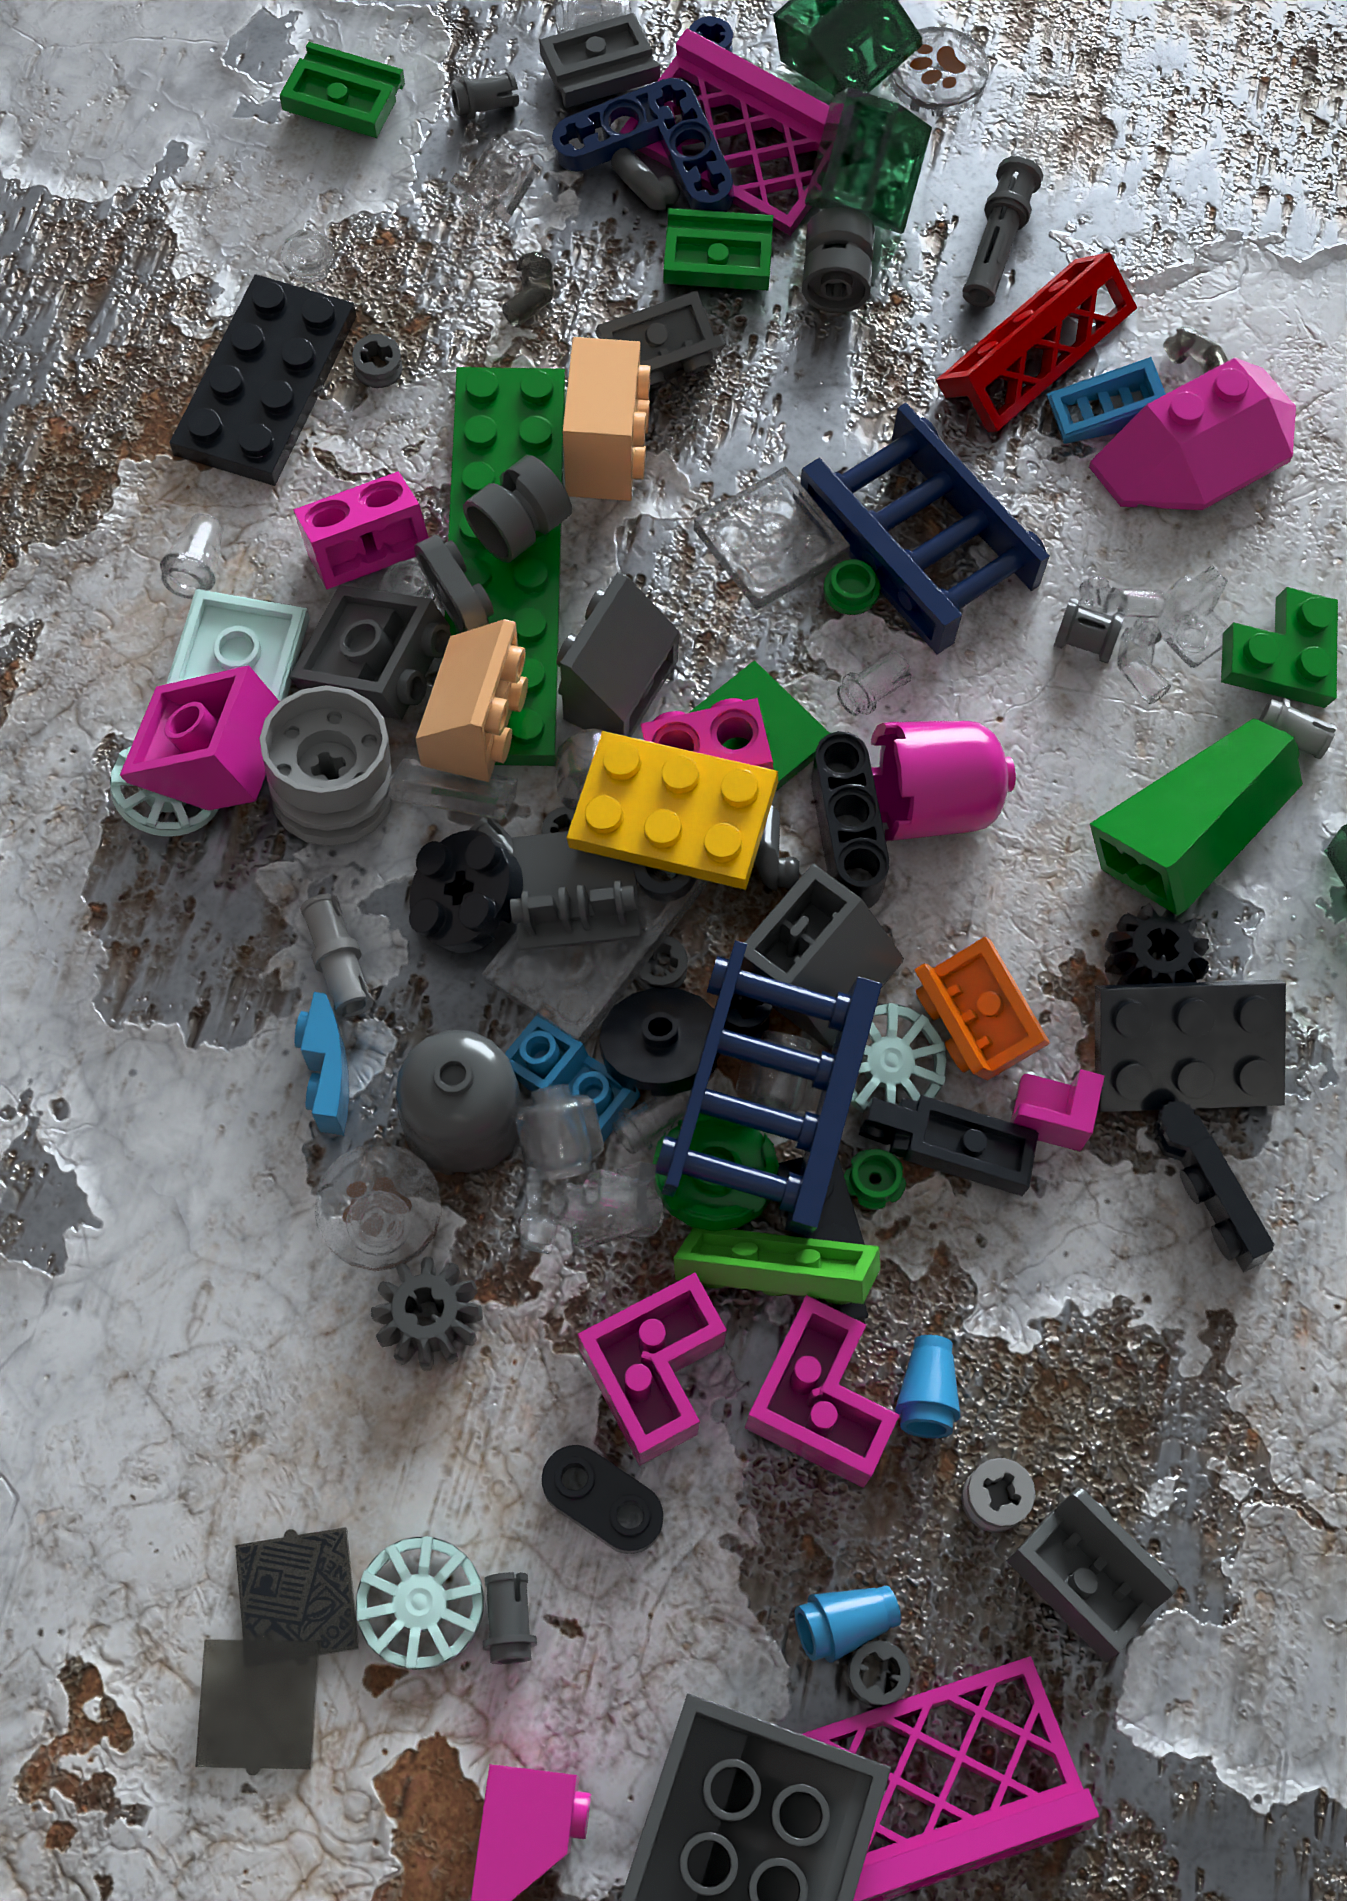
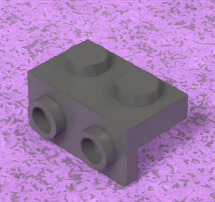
(670, 336)
(1092, 1573)

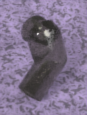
(536, 291)
(1193, 343)

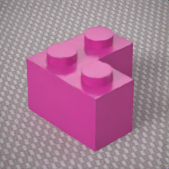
(636, 1362)
(807, 1407)

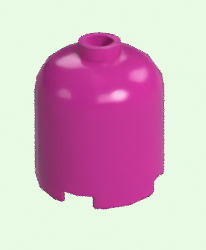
(939, 778)

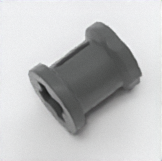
(1089, 630)

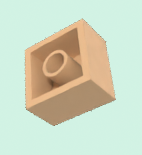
(605, 418)

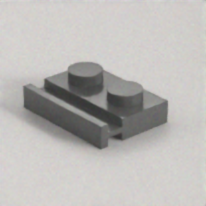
(599, 60)

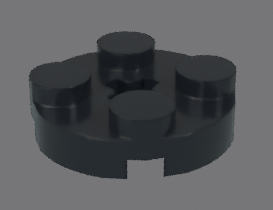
(437, 882)

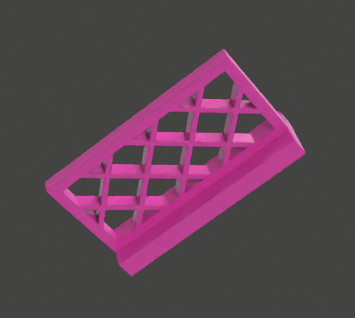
(768, 101)
(977, 1838)

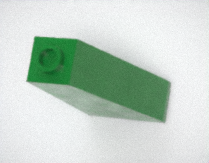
(1199, 815)

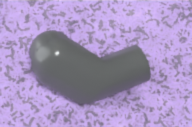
(643, 182)
(774, 870)

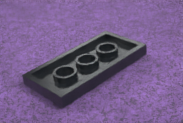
(263, 380)

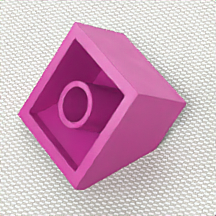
(203, 740)
(525, 1829)

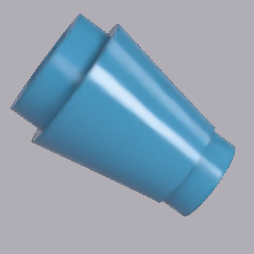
(929, 1389)
(845, 1620)

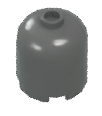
(458, 1102)

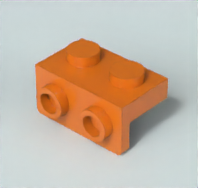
(981, 1010)

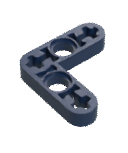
(654, 125)

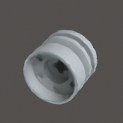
(327, 765)

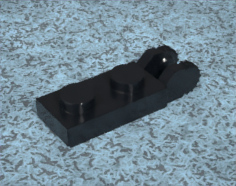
(1211, 1181)

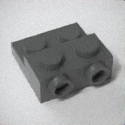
(375, 647)

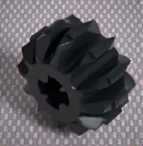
(1149, 933)

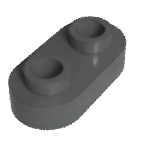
(444, 571)

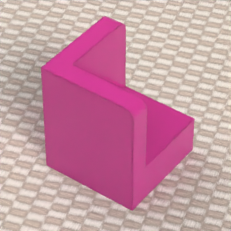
(1057, 1110)

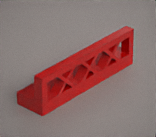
(1027, 326)

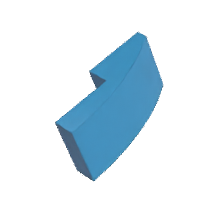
(324, 1052)
(550, 1057)

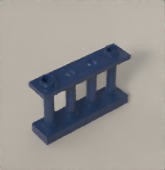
(901, 574)
(814, 1133)

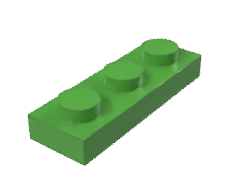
(779, 1264)

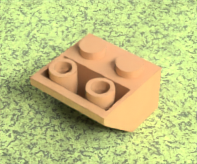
(473, 702)

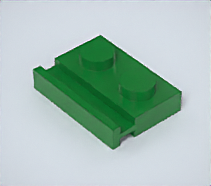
(342, 89)
(718, 249)

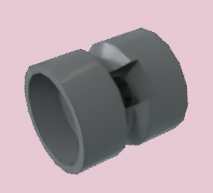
(838, 259)
(523, 503)

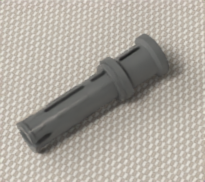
(1006, 212)

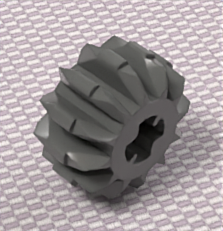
(404, 1326)

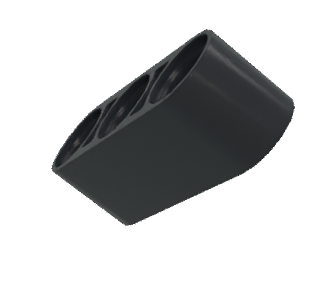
(851, 795)

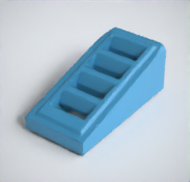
(1122, 381)

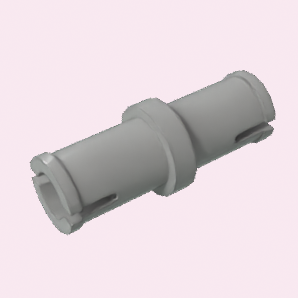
(336, 955)

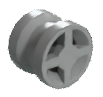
(990, 1506)

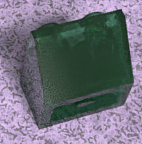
(845, 41)
(869, 158)

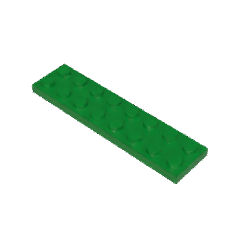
(497, 423)

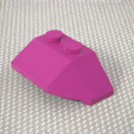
(1200, 441)

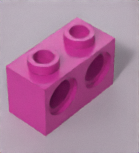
(361, 529)
(710, 728)

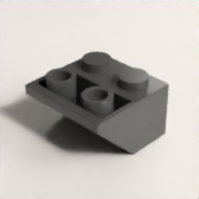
(616, 660)
(820, 942)

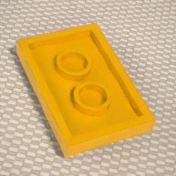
(673, 809)

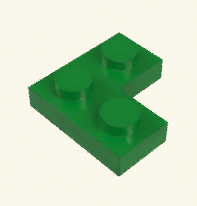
(1293, 661)

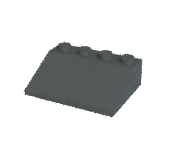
(754, 1814)

